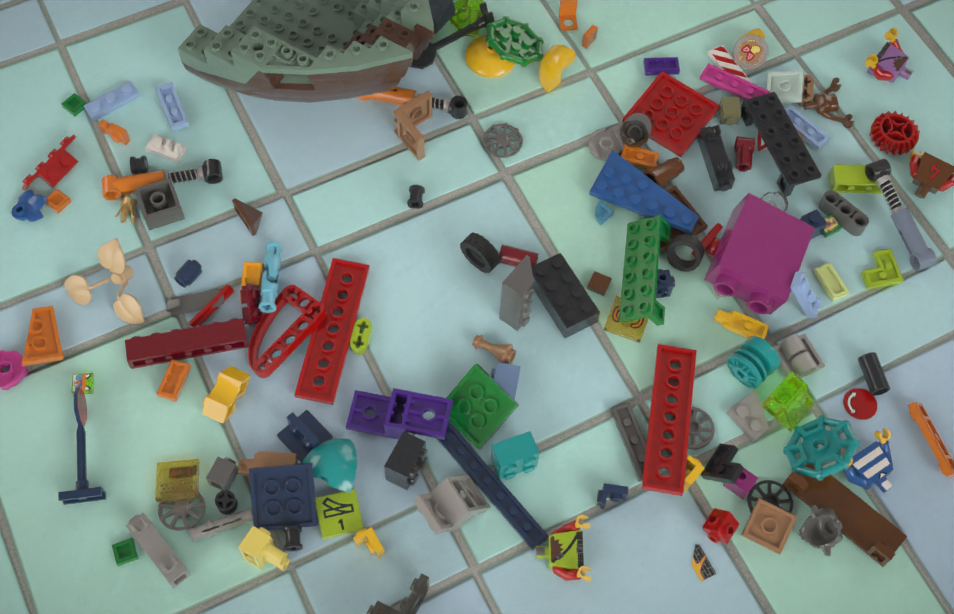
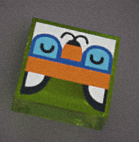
(85, 381)

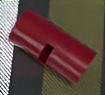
(513, 256)

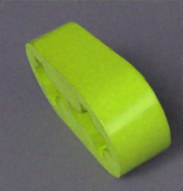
(356, 335)

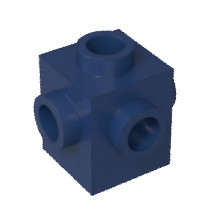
(665, 283)

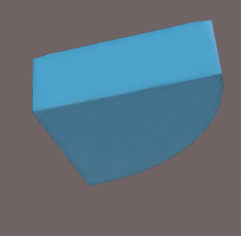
(602, 212)

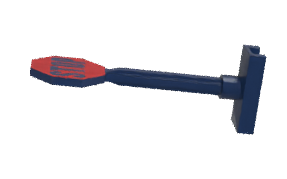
(82, 492)

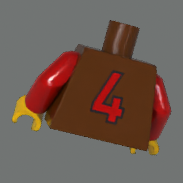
(930, 173)

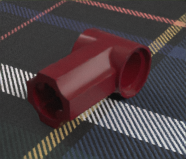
(744, 149)

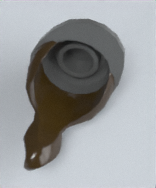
(635, 130)

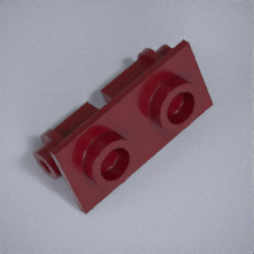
(251, 296)

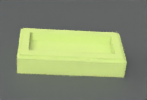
(831, 282)

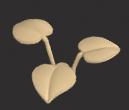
(112, 258)

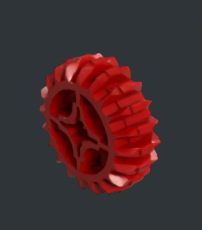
(899, 133)

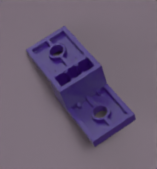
(399, 413)

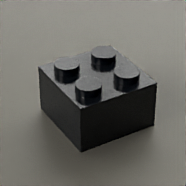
(406, 460)

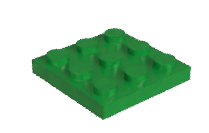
(479, 406)

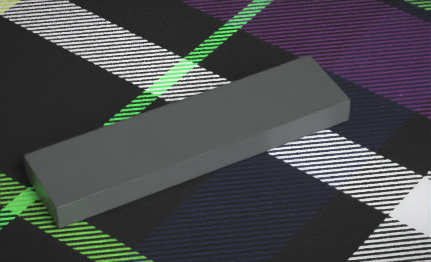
(630, 435)

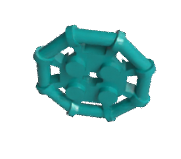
(815, 434)

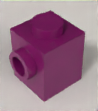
(743, 484)

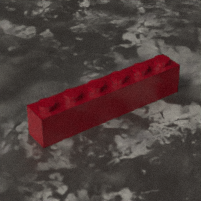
(186, 343)

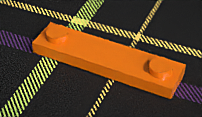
(920, 415)

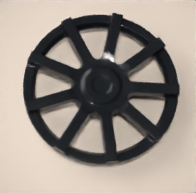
(770, 497)

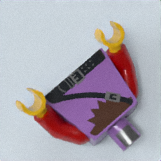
(889, 61)

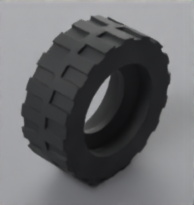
(480, 252)

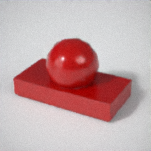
(710, 241)

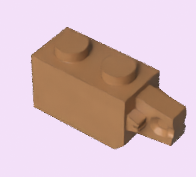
(264, 459)

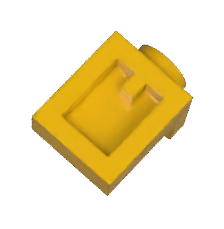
(694, 470)
(373, 543)

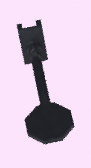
(428, 56)

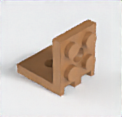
(409, 116)

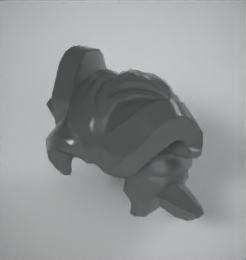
(822, 529)

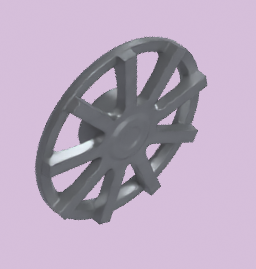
(502, 140)
(695, 428)
(181, 510)

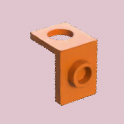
(568, 12)

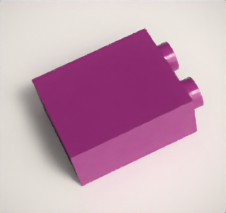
(759, 254)

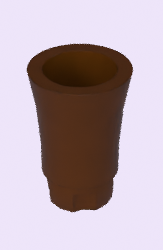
(665, 172)

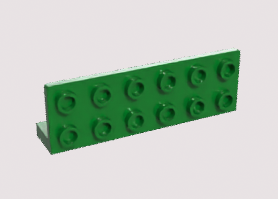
(641, 270)

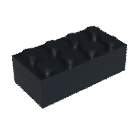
(563, 295)

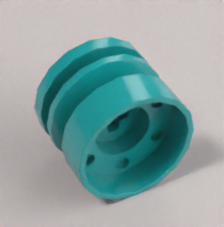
(753, 362)

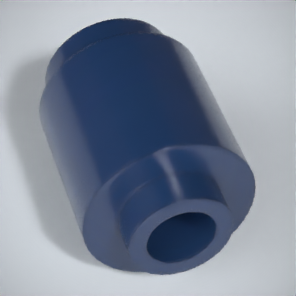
(188, 273)

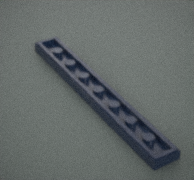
(493, 488)

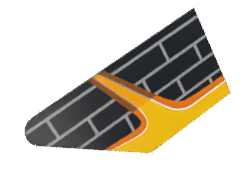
(701, 564)

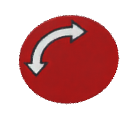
(860, 404)

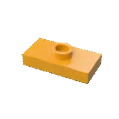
(252, 274)

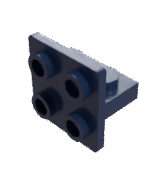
(303, 434)

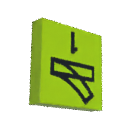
(339, 514)

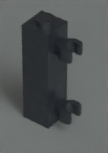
(716, 158)

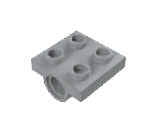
(798, 356)

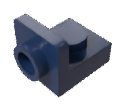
(614, 492)

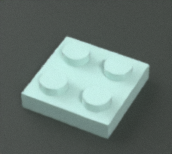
(787, 85)

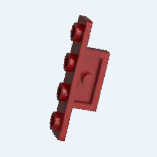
(56, 167)

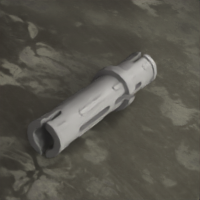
(196, 532)

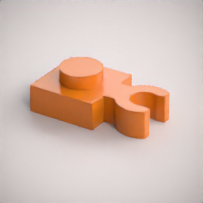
(117, 133)

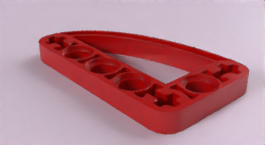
(293, 331)

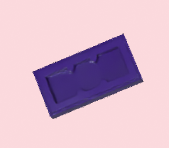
(654, 66)

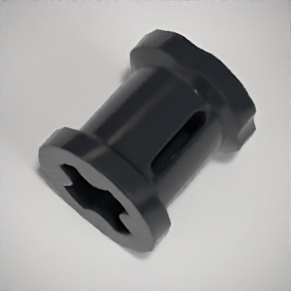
(416, 194)
(293, 538)

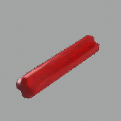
(207, 311)

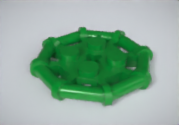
(521, 42)

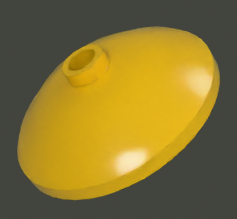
(484, 59)

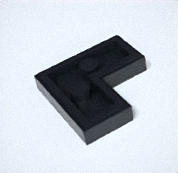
(720, 465)

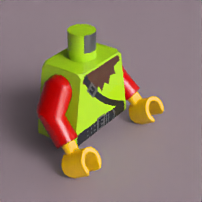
(566, 551)

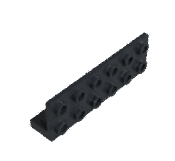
(781, 140)

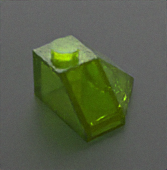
(465, 14)

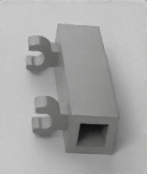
(158, 550)

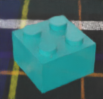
(515, 456)

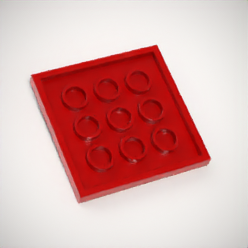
(674, 112)

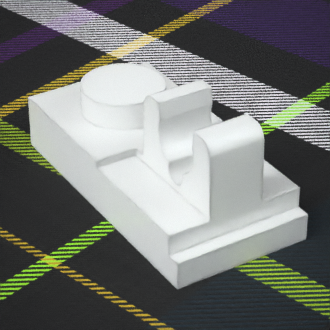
(166, 148)

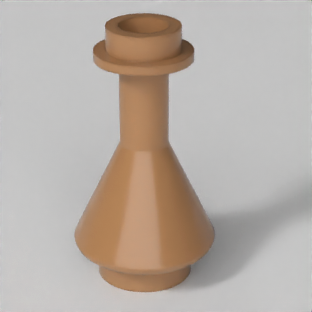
(502, 352)

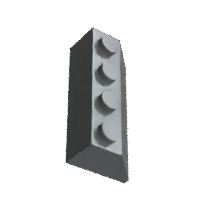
(517, 295)

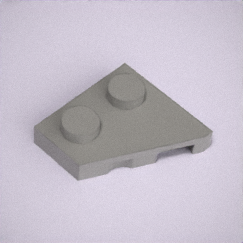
(749, 416)

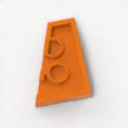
(43, 338)

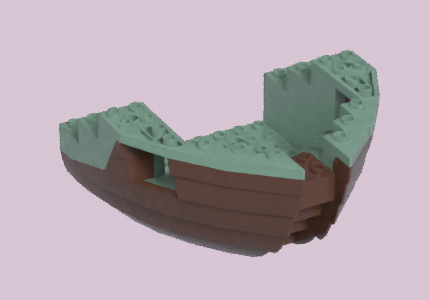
(312, 48)

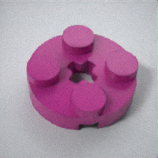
(16, 372)

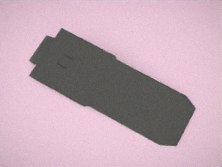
(192, 302)

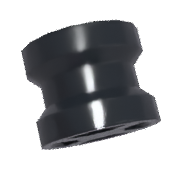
(138, 165)
(223, 499)

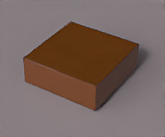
(599, 283)

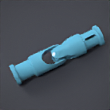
(271, 265)

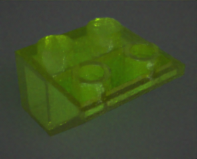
(789, 401)

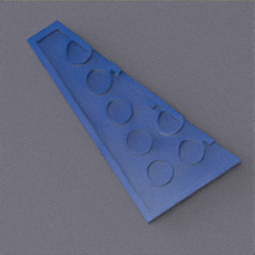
(632, 190)

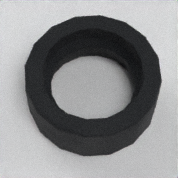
(677, 262)

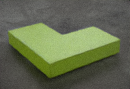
(885, 274)

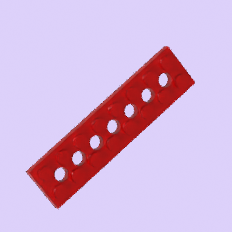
(341, 339)
(657, 424)

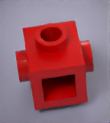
(720, 526)

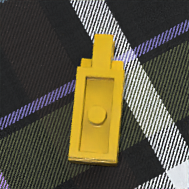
(741, 324)

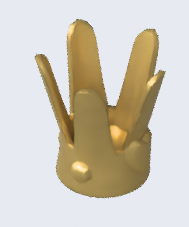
(128, 204)

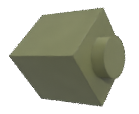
(729, 110)

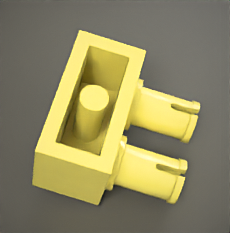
(259, 549)

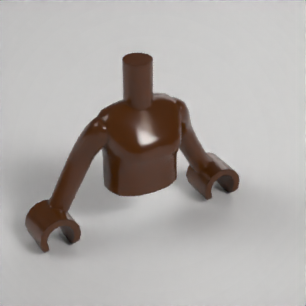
(825, 102)

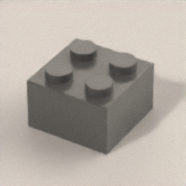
(159, 204)

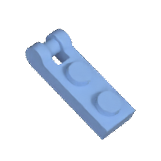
(805, 295)

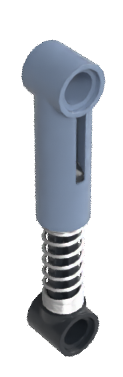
(920, 255)

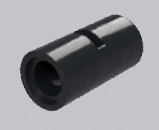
(873, 374)

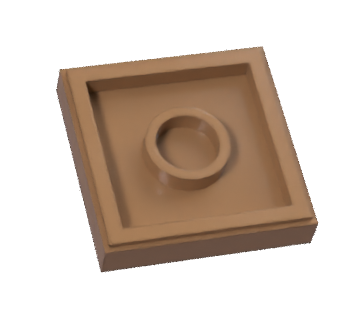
(769, 526)

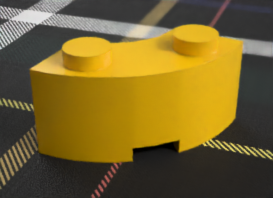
(222, 399)

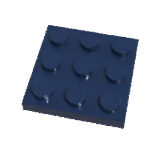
(283, 496)

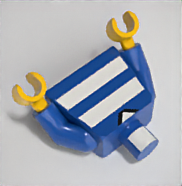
(872, 464)

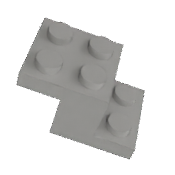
(451, 504)

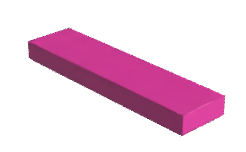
(731, 83)

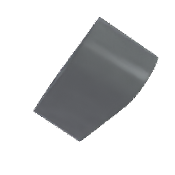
(844, 212)

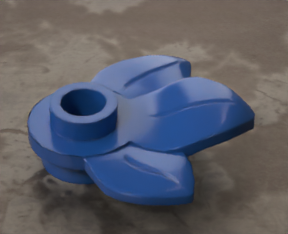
(30, 206)

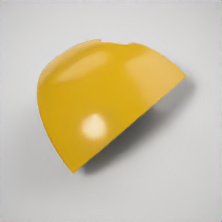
(552, 64)

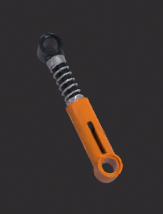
(396, 95)
(114, 186)

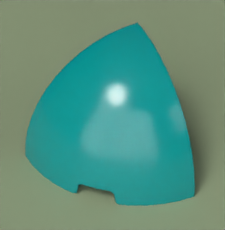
(335, 463)

